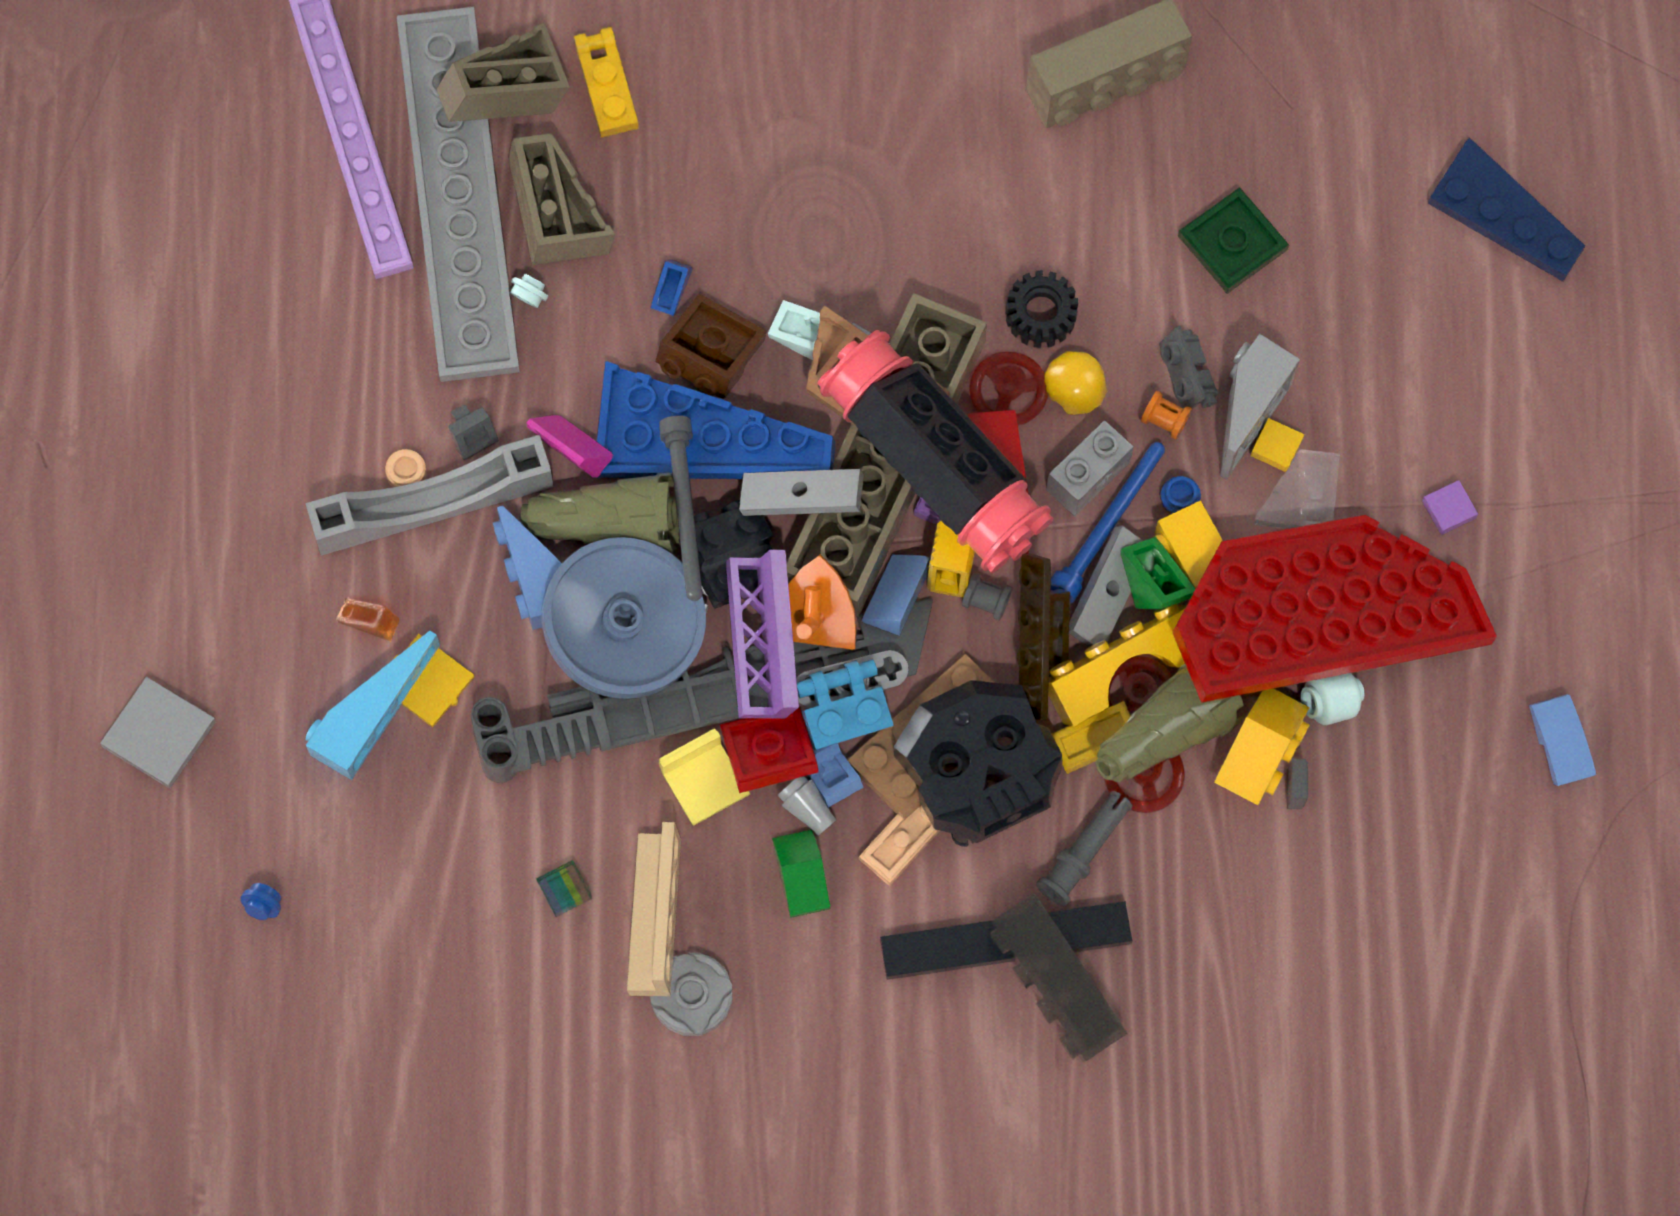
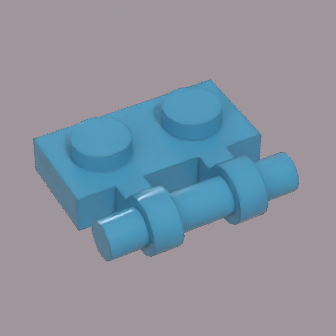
(848, 716)

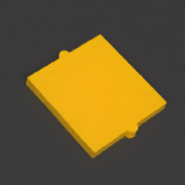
(437, 687)

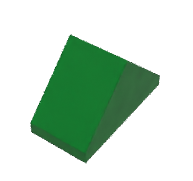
(1154, 576)
(801, 873)

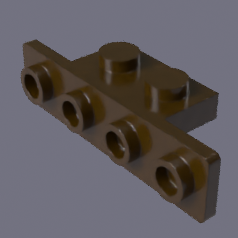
(1043, 630)

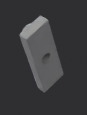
(781, 492)
(1105, 592)

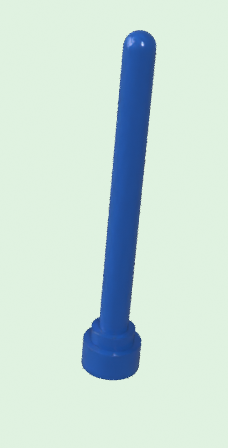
(1071, 577)

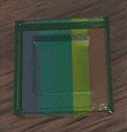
(564, 888)

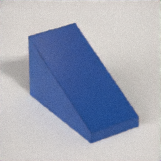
(671, 287)

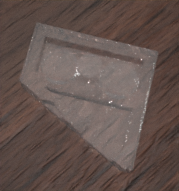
(1304, 493)

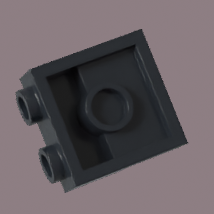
(728, 537)

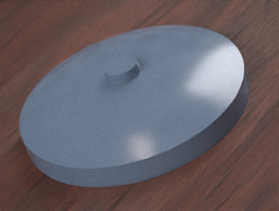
(622, 618)

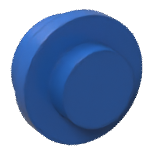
(1179, 493)
(261, 901)

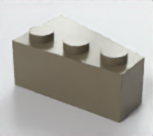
(505, 80)
(553, 205)

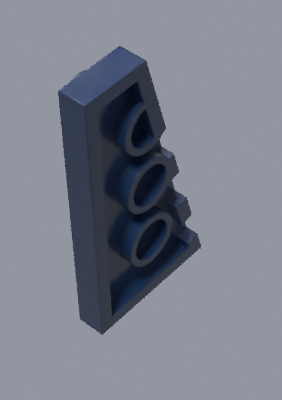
(1500, 209)

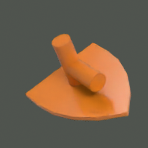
(821, 607)

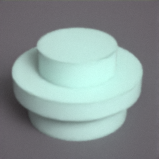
(528, 290)

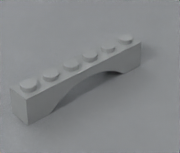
(371, 515)

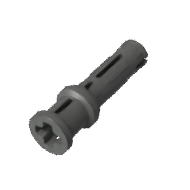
(1074, 862)

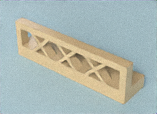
(654, 913)

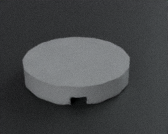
(698, 996)

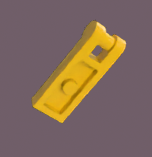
(606, 83)

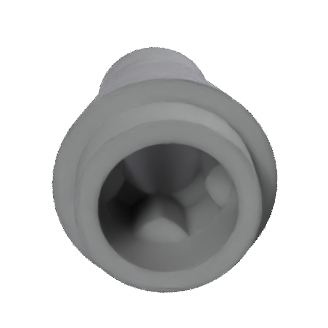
(807, 804)

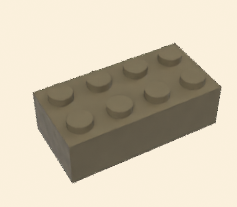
(1108, 63)

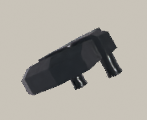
(965, 731)

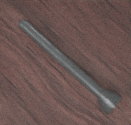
(676, 433)

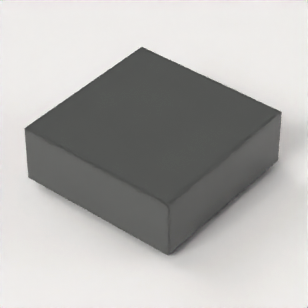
(1297, 784)

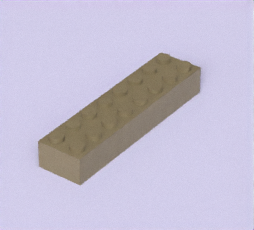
(857, 542)

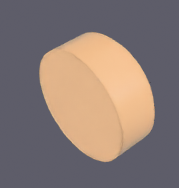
(405, 468)

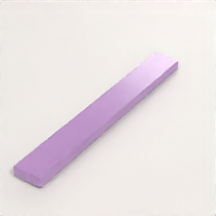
(351, 137)

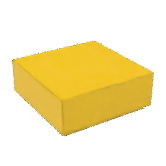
(1277, 445)

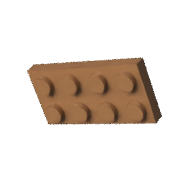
(876, 758)

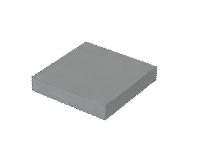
(158, 732)

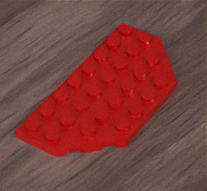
(1323, 607)

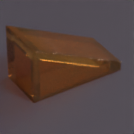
(368, 618)

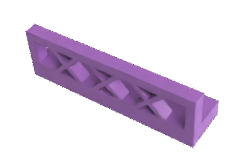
(776, 631)

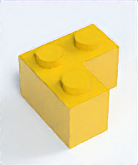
(1265, 739)

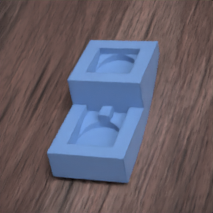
(1563, 739)
(835, 776)

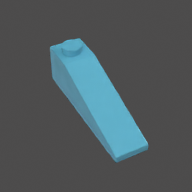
(359, 720)

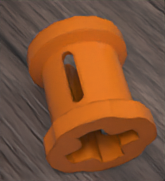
(1166, 415)

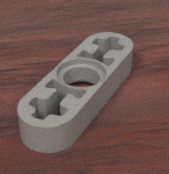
(882, 680)

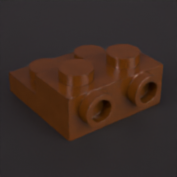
(709, 347)

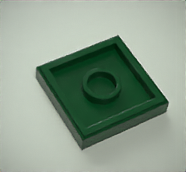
(1233, 240)

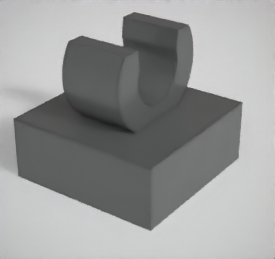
(471, 431)

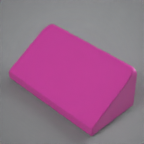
(571, 443)

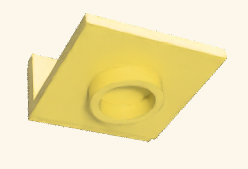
(701, 777)

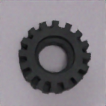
(1035, 330)

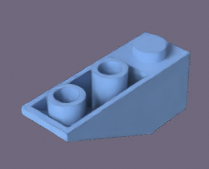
(528, 564)

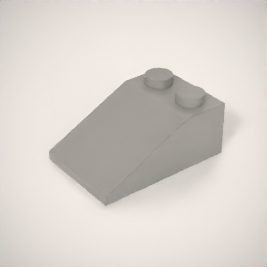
(1260, 382)

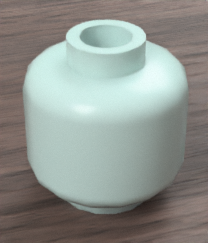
(1333, 698)

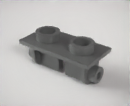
(1182, 354)

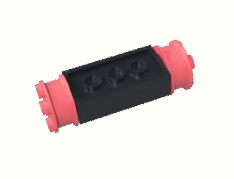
(936, 449)

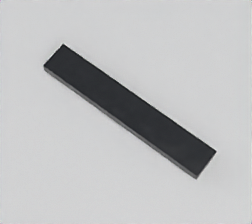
(972, 946)

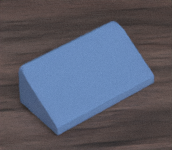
(897, 592)

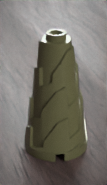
(624, 509)
(1165, 728)

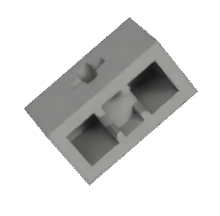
(1089, 468)

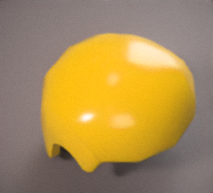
(1076, 382)

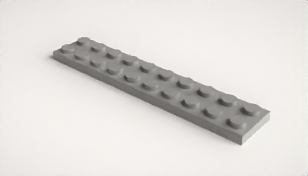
(456, 205)

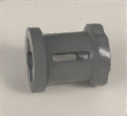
(987, 596)

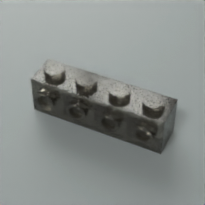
(1058, 979)

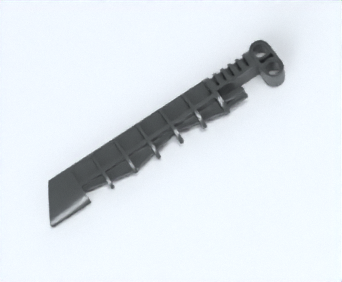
(708, 697)

